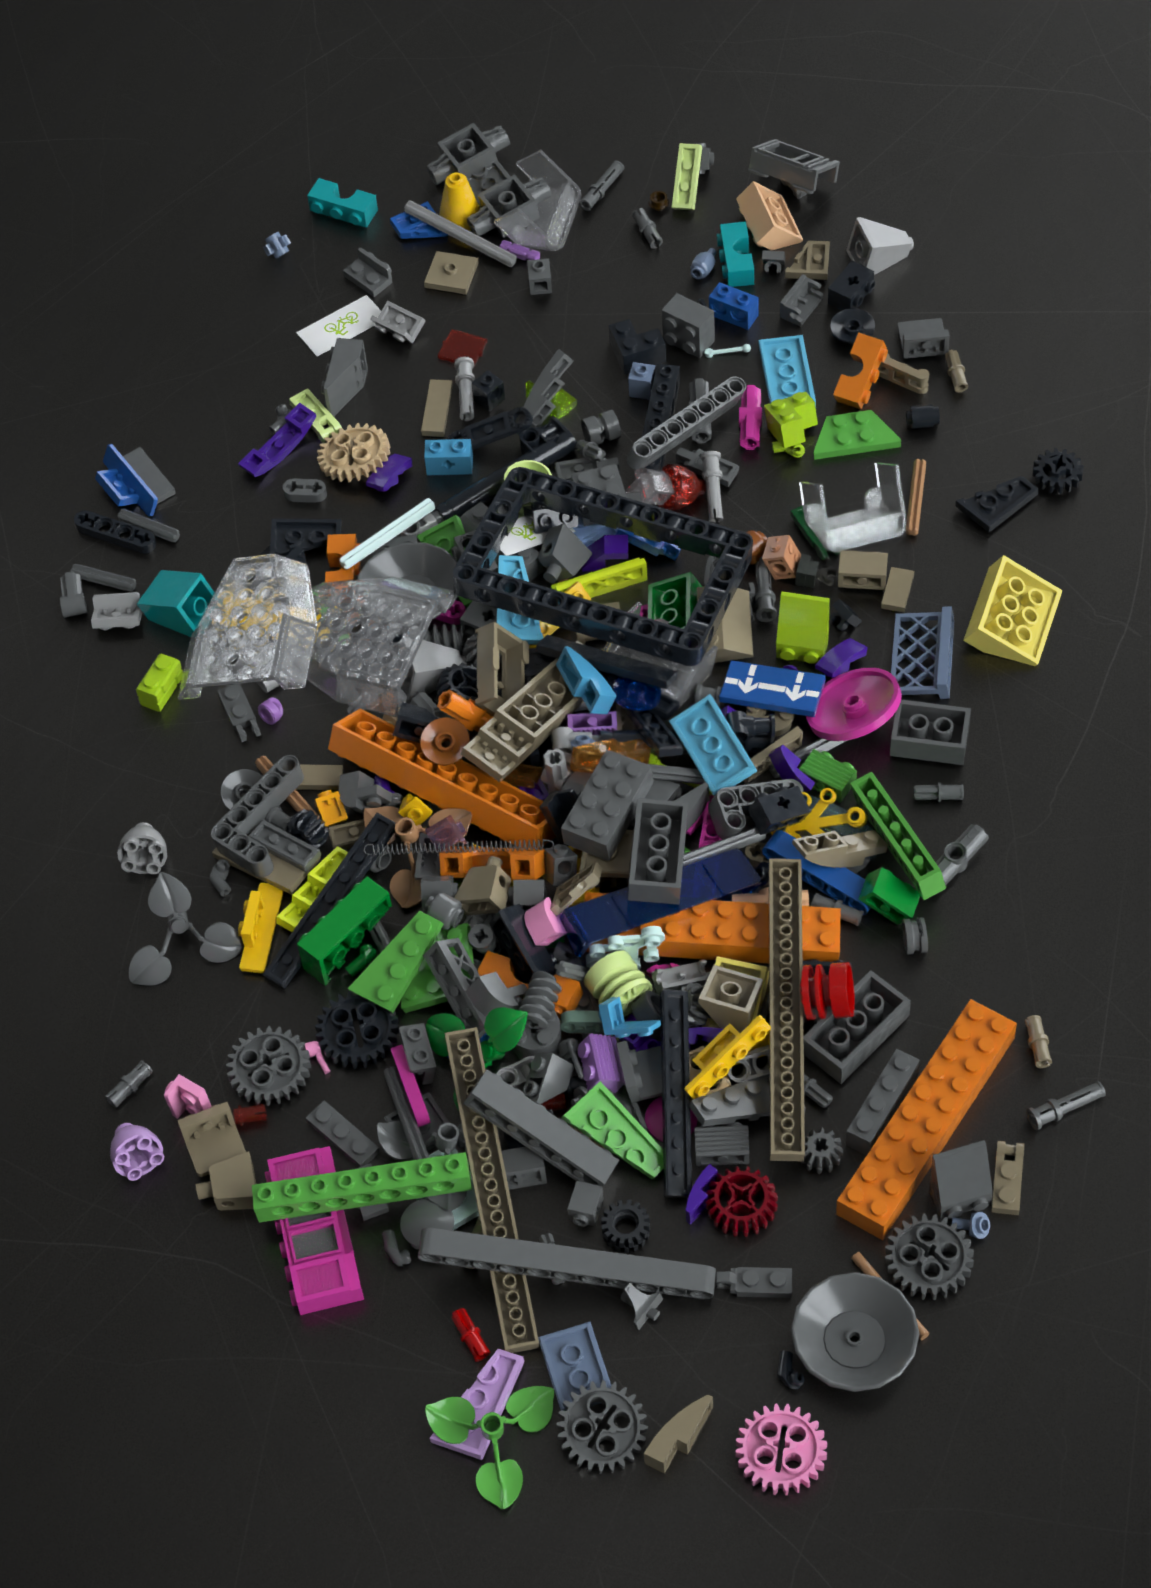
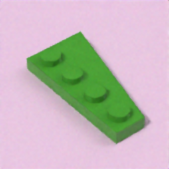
(443, 537)
(397, 964)
(613, 1127)

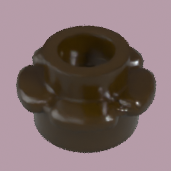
(658, 200)

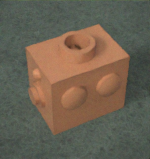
(781, 557)

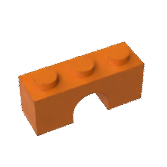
(855, 390)
(337, 547)

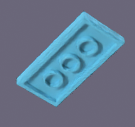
(785, 367)
(713, 745)

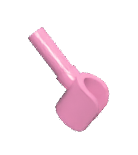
(314, 1050)

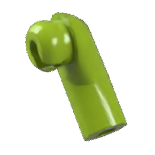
(795, 451)

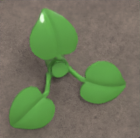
(454, 1417)

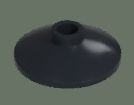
(849, 322)

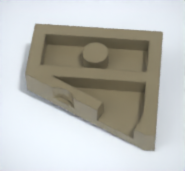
(811, 261)

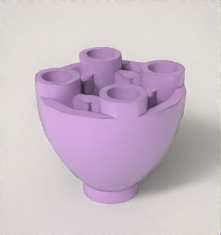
(135, 1151)

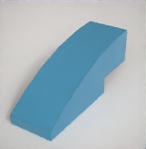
(585, 681)

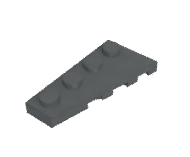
(740, 1101)

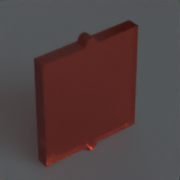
(462, 345)

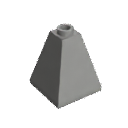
(877, 245)
(428, 666)

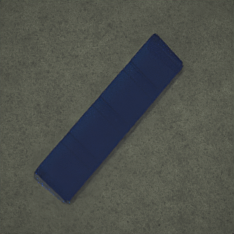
(616, 914)

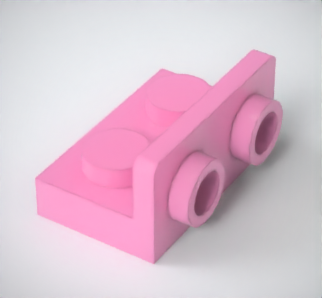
(185, 1094)

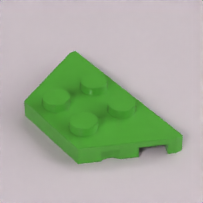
(854, 434)

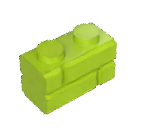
(159, 682)

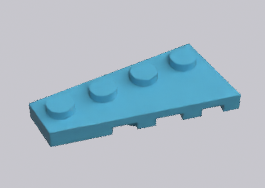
(519, 625)

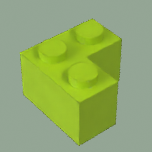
(790, 417)

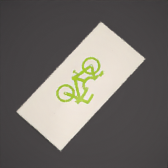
(341, 324)
(522, 537)

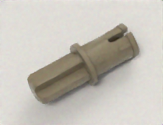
(956, 371)

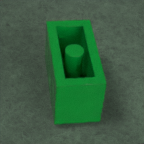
(889, 895)

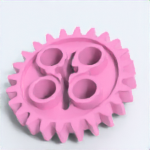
(755, 1445)

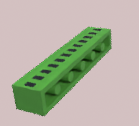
(898, 835)

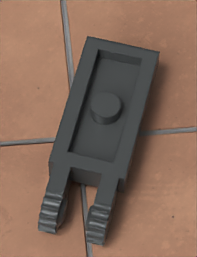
(238, 710)

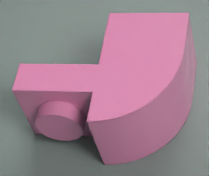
(543, 923)

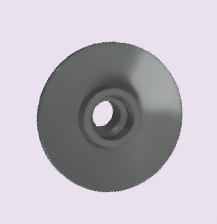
(237, 783)

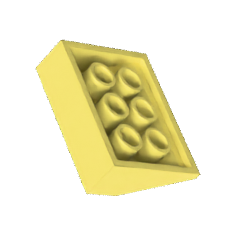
(1013, 613)

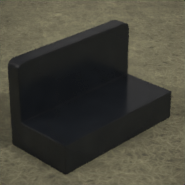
(557, 808)

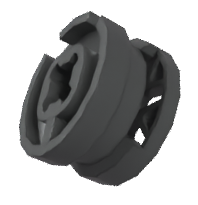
(915, 935)

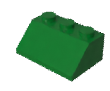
(673, 599)

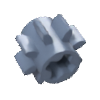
(276, 245)

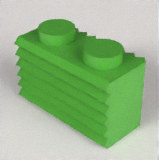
(829, 773)

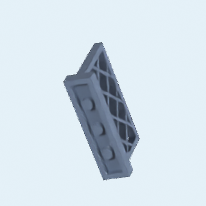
(943, 649)

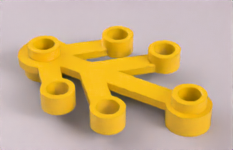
(814, 822)

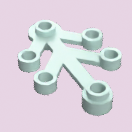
(650, 937)

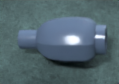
(703, 264)

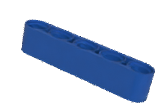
(832, 881)

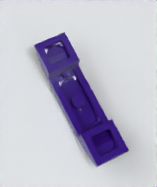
(281, 444)

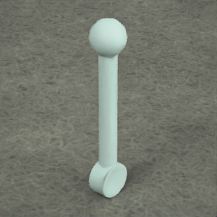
(709, 352)

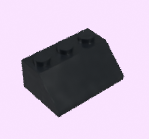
(518, 944)

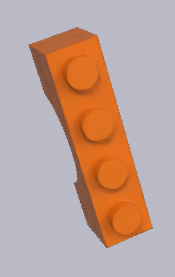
(516, 864)
(571, 989)

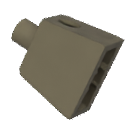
(484, 888)
(230, 1183)

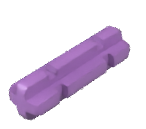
(520, 251)

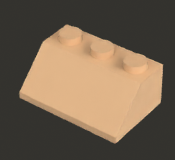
(768, 217)

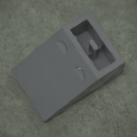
(344, 374)

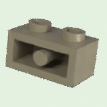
(862, 570)

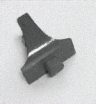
(644, 1304)

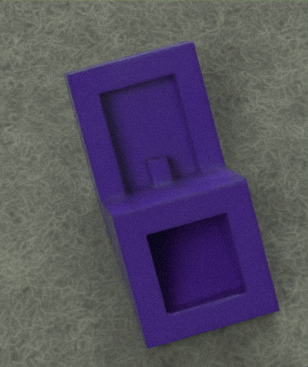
(606, 548)

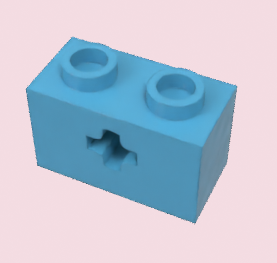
(448, 457)

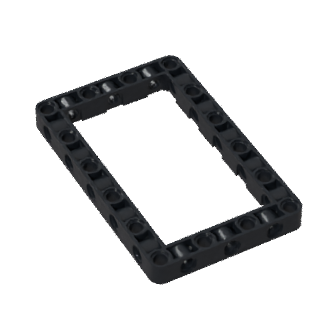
(590, 618)

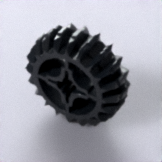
(461, 680)

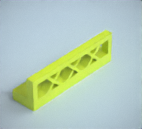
(609, 578)

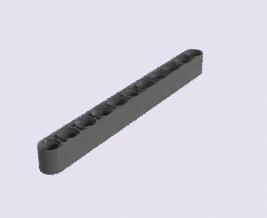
(566, 1263)

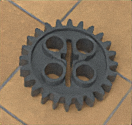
(280, 1083)
(913, 1272)
(623, 1439)

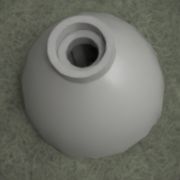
(142, 849)

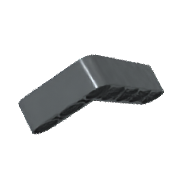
(234, 828)

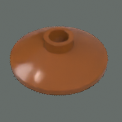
(444, 730)

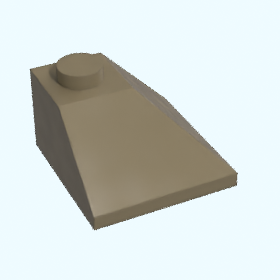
(730, 997)

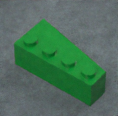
(342, 929)

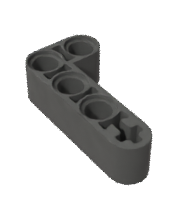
(732, 804)

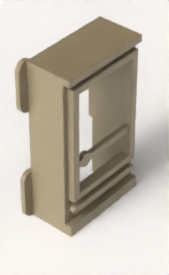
(491, 642)

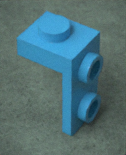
(614, 1024)

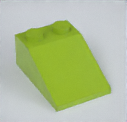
(802, 627)

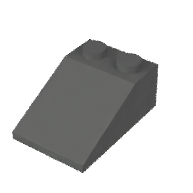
(961, 1180)

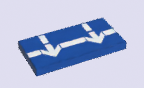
(772, 688)

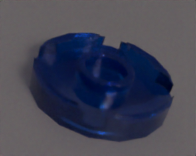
(636, 699)

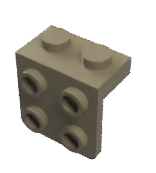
(211, 1137)

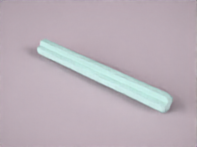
(387, 533)

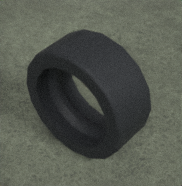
(648, 1008)

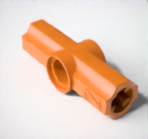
(463, 710)

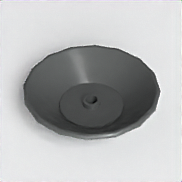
(415, 563)
(860, 1308)

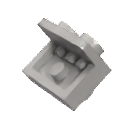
(399, 322)
(116, 610)

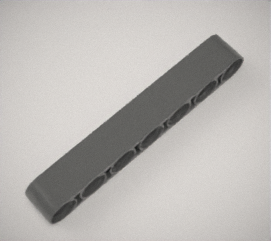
(686, 423)

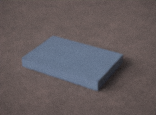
(573, 1361)

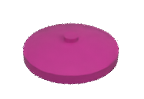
(855, 704)

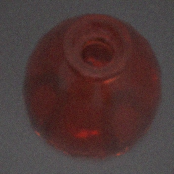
(685, 485)

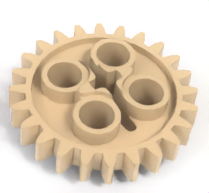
(367, 454)

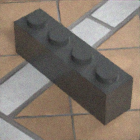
(882, 1101)

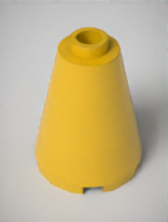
(458, 200)

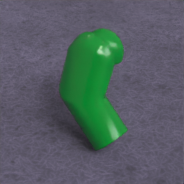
(367, 955)

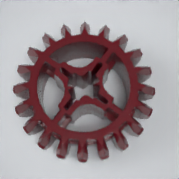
(741, 1187)

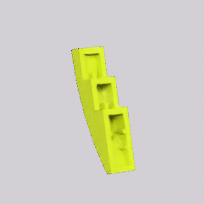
(307, 893)

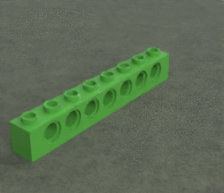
(361, 1187)

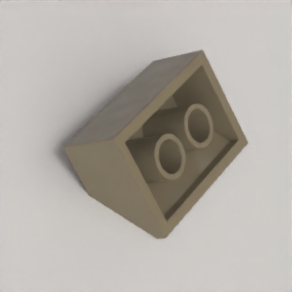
(735, 629)

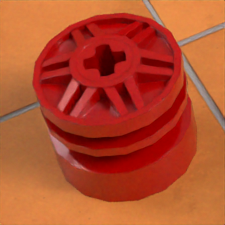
(824, 991)

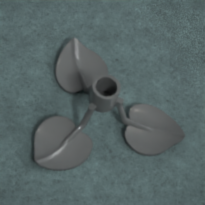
(172, 900)
(395, 1145)

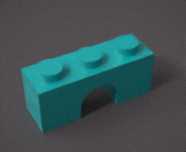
(357, 209)
(737, 267)

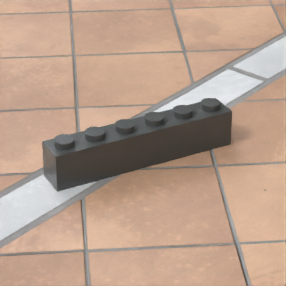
(540, 1130)

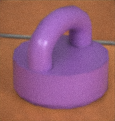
(270, 710)

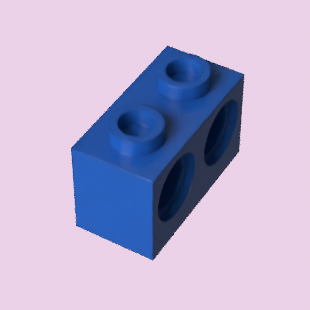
(734, 305)

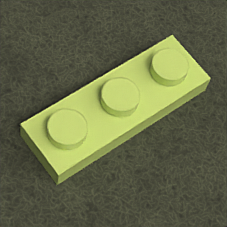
(687, 176)

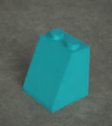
(176, 600)

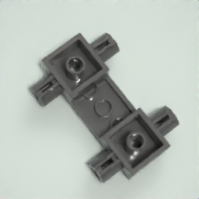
(496, 192)

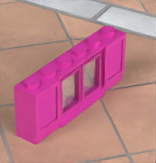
(315, 1244)

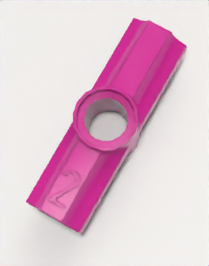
(750, 418)

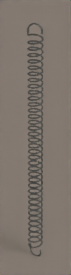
(524, 844)

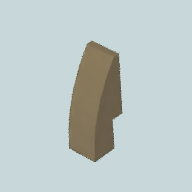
(678, 1434)

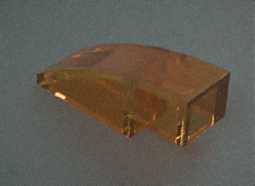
(587, 756)

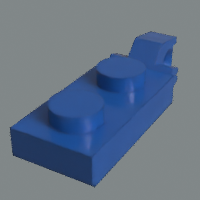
(651, 546)

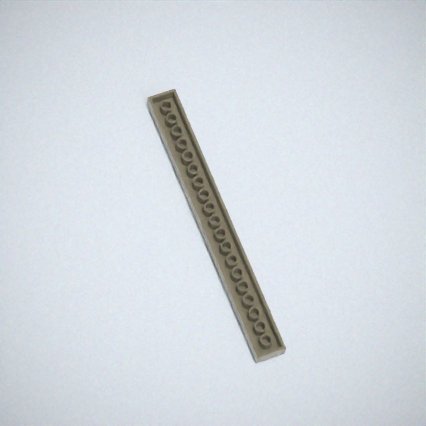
(786, 1011)
(491, 1191)

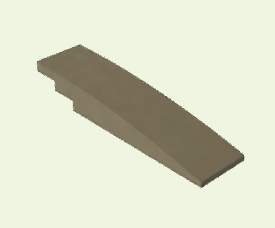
(522, 723)

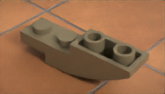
(835, 851)

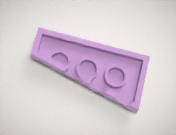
(487, 1395)

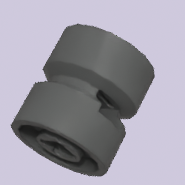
(601, 428)

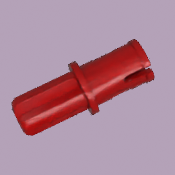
(470, 1334)

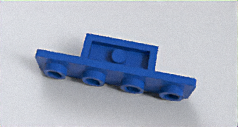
(124, 483)

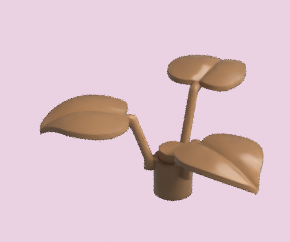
(403, 884)

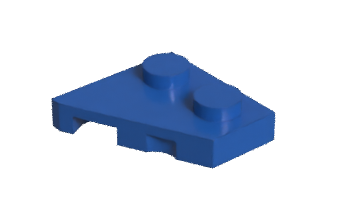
(412, 227)

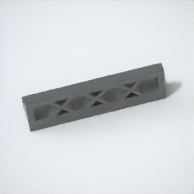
(448, 973)

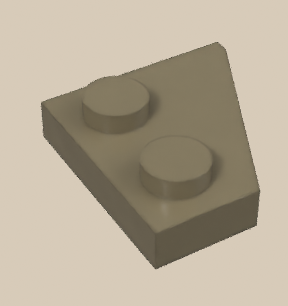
(575, 887)

